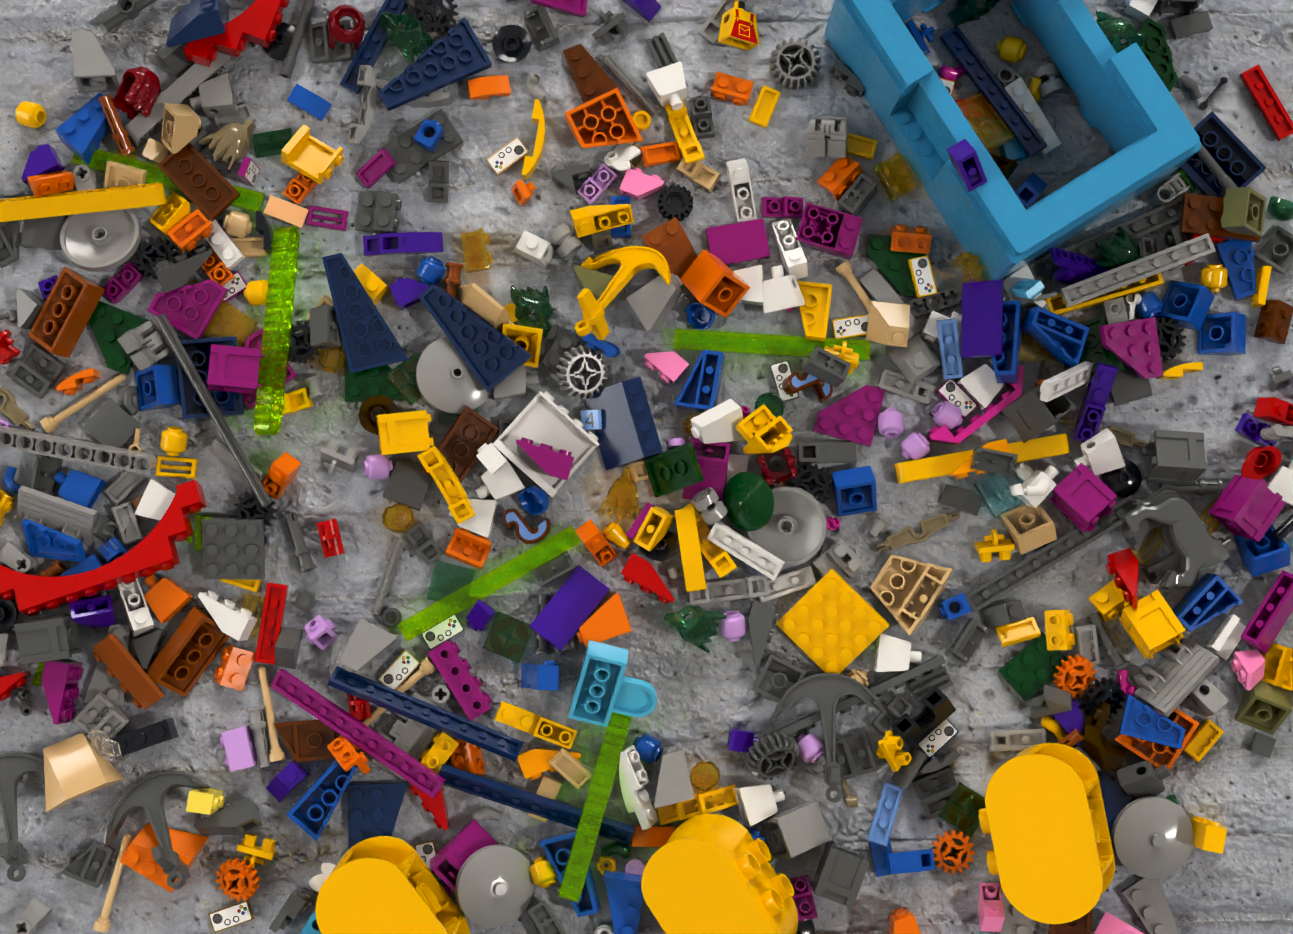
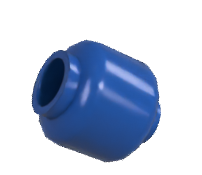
(430, 271)
(1149, 306)
(648, 748)

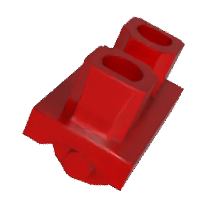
(7, 350)
(330, 538)
(359, 708)

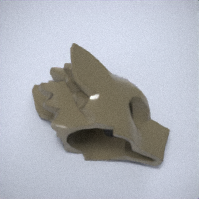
(230, 142)

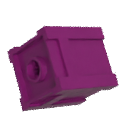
(234, 369)
(1083, 498)
(1247, 507)

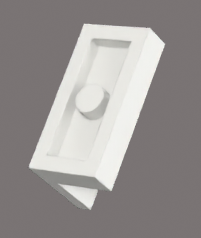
(1226, 636)

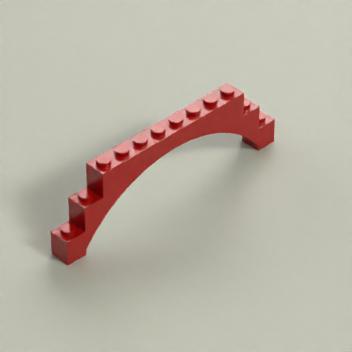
(254, 25)
(152, 554)

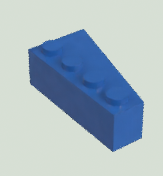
(1007, 366)
(319, 801)
(558, 851)

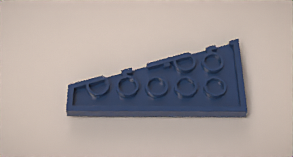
(442, 64)
(362, 328)
(481, 345)
(373, 809)

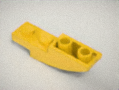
(535, 724)

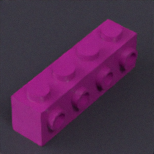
(1271, 614)
(460, 680)

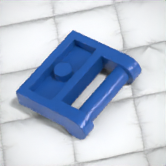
(610, 349)

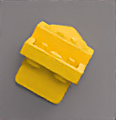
(764, 432)
(1279, 666)

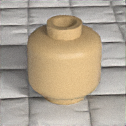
(237, 224)

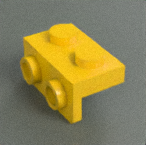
(1109, 601)
(1058, 629)
(440, 752)

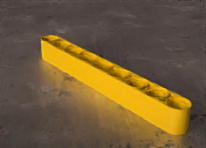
(82, 202)
(946, 464)

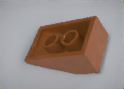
(673, 245)

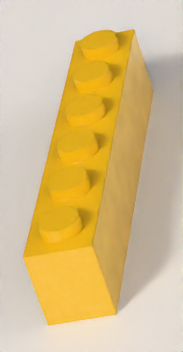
(1058, 306)

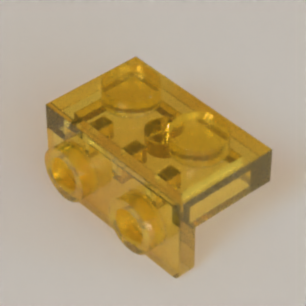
(895, 177)
(475, 251)
(970, 266)

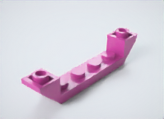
(944, 436)

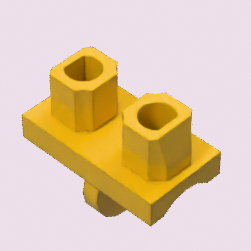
(846, 354)
(994, 543)
(891, 750)
(248, 846)

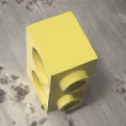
(205, 801)

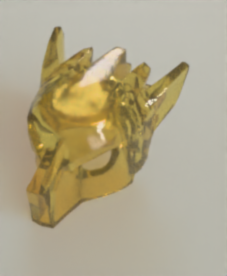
(622, 497)

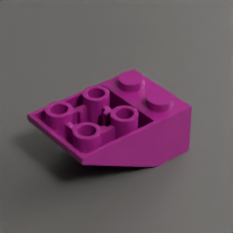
(829, 230)
(552, 462)
(713, 465)
(61, 688)
(455, 853)

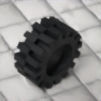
(680, 192)

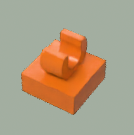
(523, 192)

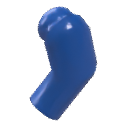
(8, 480)

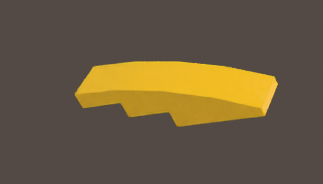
(690, 549)
(702, 804)

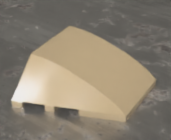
(484, 305)
(910, 589)
(75, 770)

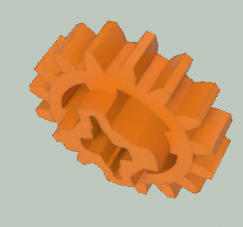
(1075, 675)
(961, 848)
(247, 882)

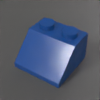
(1186, 304)
(1223, 334)
(157, 387)
(854, 491)
(1263, 555)

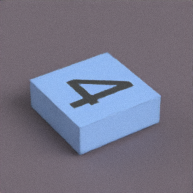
(591, 419)

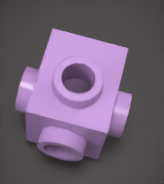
(320, 632)

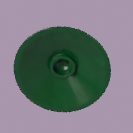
(748, 501)

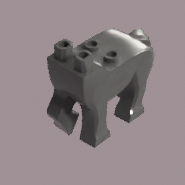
(1182, 533)

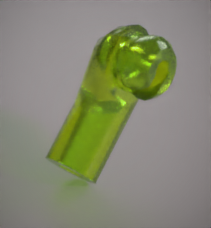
(36, 680)

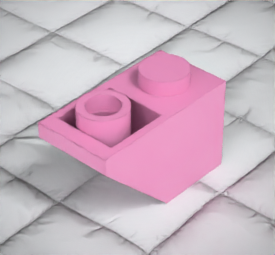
(640, 185)
(668, 364)
(1248, 667)
(990, 907)

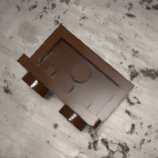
(1274, 321)

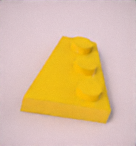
(816, 309)

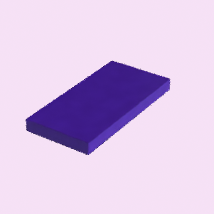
(982, 319)
(569, 608)

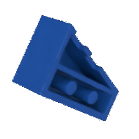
(85, 129)
(1056, 334)
(704, 383)
(1205, 601)
(541, 676)
(624, 900)

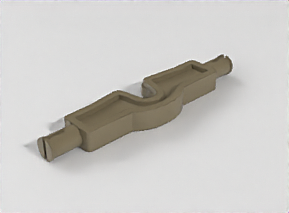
(13, 411)
(1123, 438)
(927, 527)

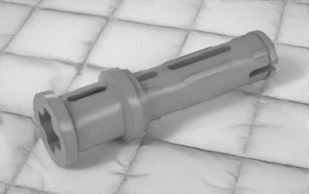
(258, 727)

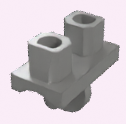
(337, 461)

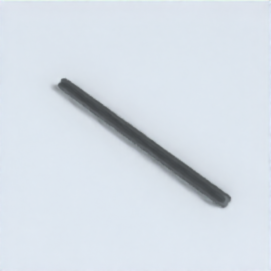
(213, 410)

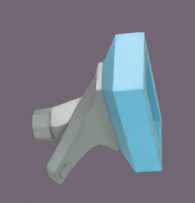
(1031, 290)

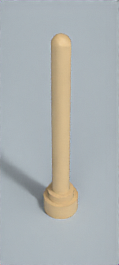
(846, 271)
(50, 424)
(427, 666)
(275, 753)
(102, 923)

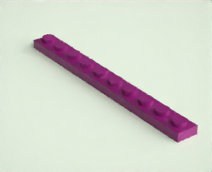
(358, 733)

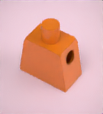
(166, 597)

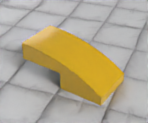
(1177, 372)
(296, 401)

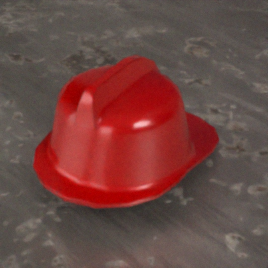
(1261, 462)

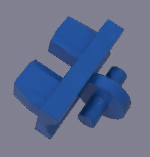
(926, 33)
(112, 549)

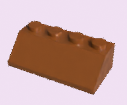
(66, 312)
(188, 652)
(128, 671)

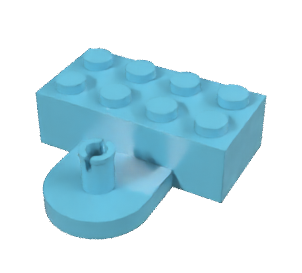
(605, 690)

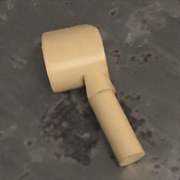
(136, 441)

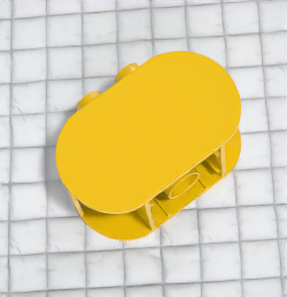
(1048, 833)
(717, 882)
(385, 890)

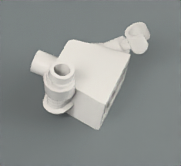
(1035, 485)

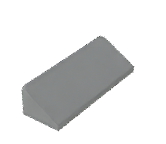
(222, 451)

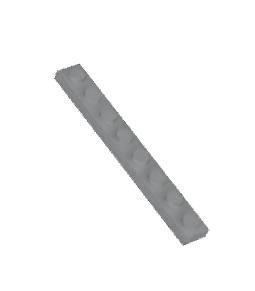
(1137, 270)

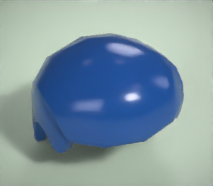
(700, 316)
(534, 500)

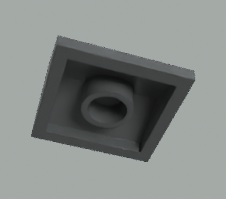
(1276, 250)

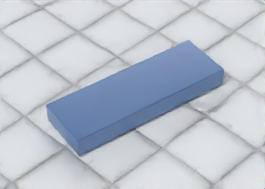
(950, 348)
(885, 814)

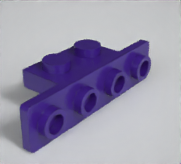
(1074, 266)

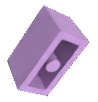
(239, 748)

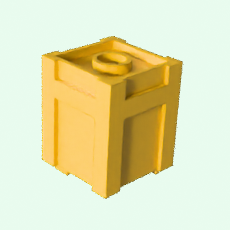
(404, 432)
(1152, 625)

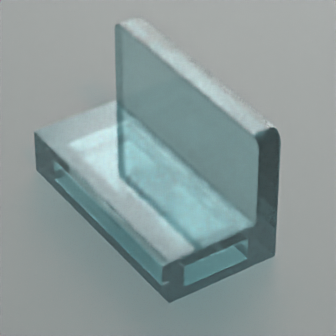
(996, 493)

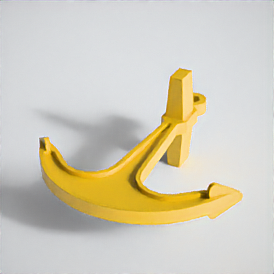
(632, 261)

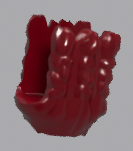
(336, 33)
(137, 92)
(777, 476)

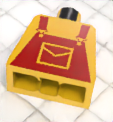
(739, 28)

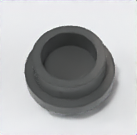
(305, 601)
(391, 617)

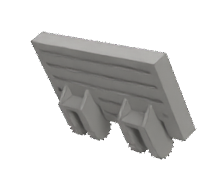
(56, 513)
(1175, 680)
(409, 735)

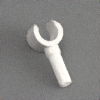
(1133, 304)

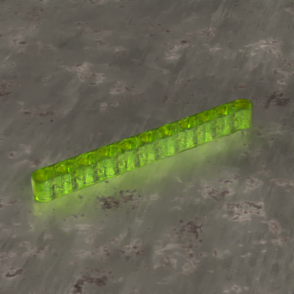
(276, 331)
(594, 807)

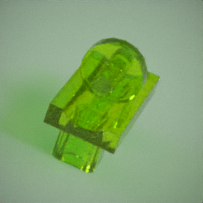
(198, 532)

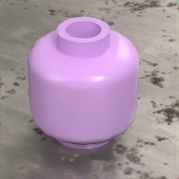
(947, 414)
(890, 423)
(915, 446)
(377, 467)
(733, 626)
(810, 748)

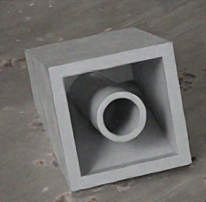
(91, 66)
(655, 301)
(367, 644)
(673, 779)
(795, 830)

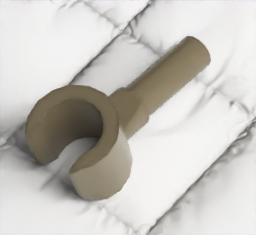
(851, 801)

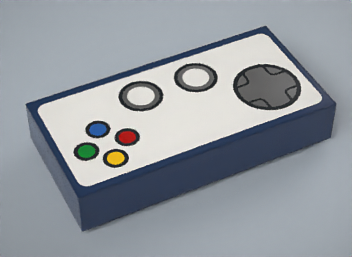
(938, 738)

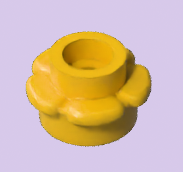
(602, 860)

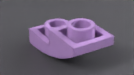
(597, 183)

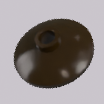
(370, 407)

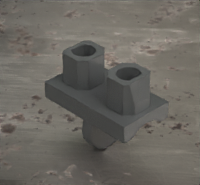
(617, 22)

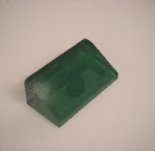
(271, 142)

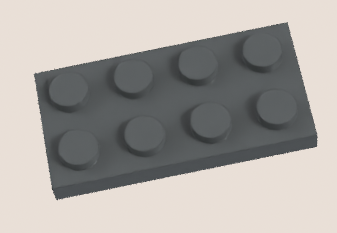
(412, 157)

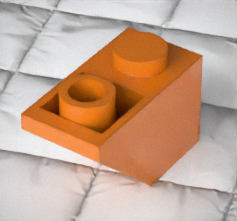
(281, 474)
(596, 542)

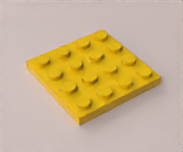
(832, 623)

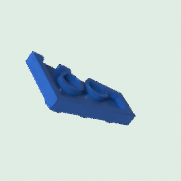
(1238, 260)
(51, 544)
(1147, 724)

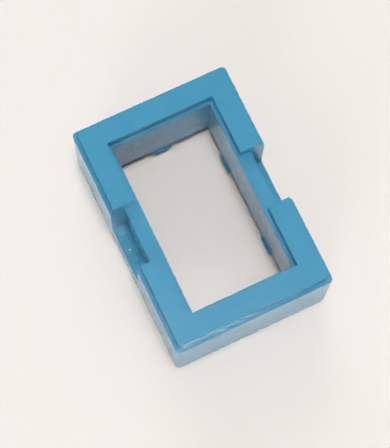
(1115, 93)

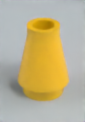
(616, 535)

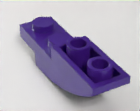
(403, 243)
(1094, 402)

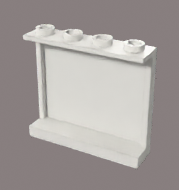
(548, 425)

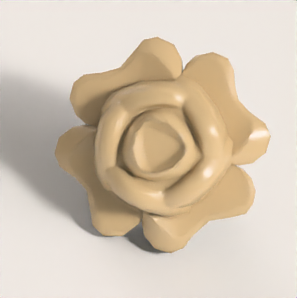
(860, 676)

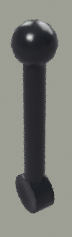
(1204, 105)

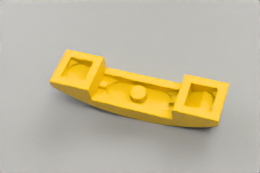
(684, 134)
(531, 163)
(448, 484)
(715, 555)

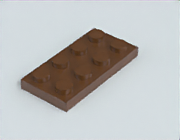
(199, 181)
(1203, 215)
(464, 440)

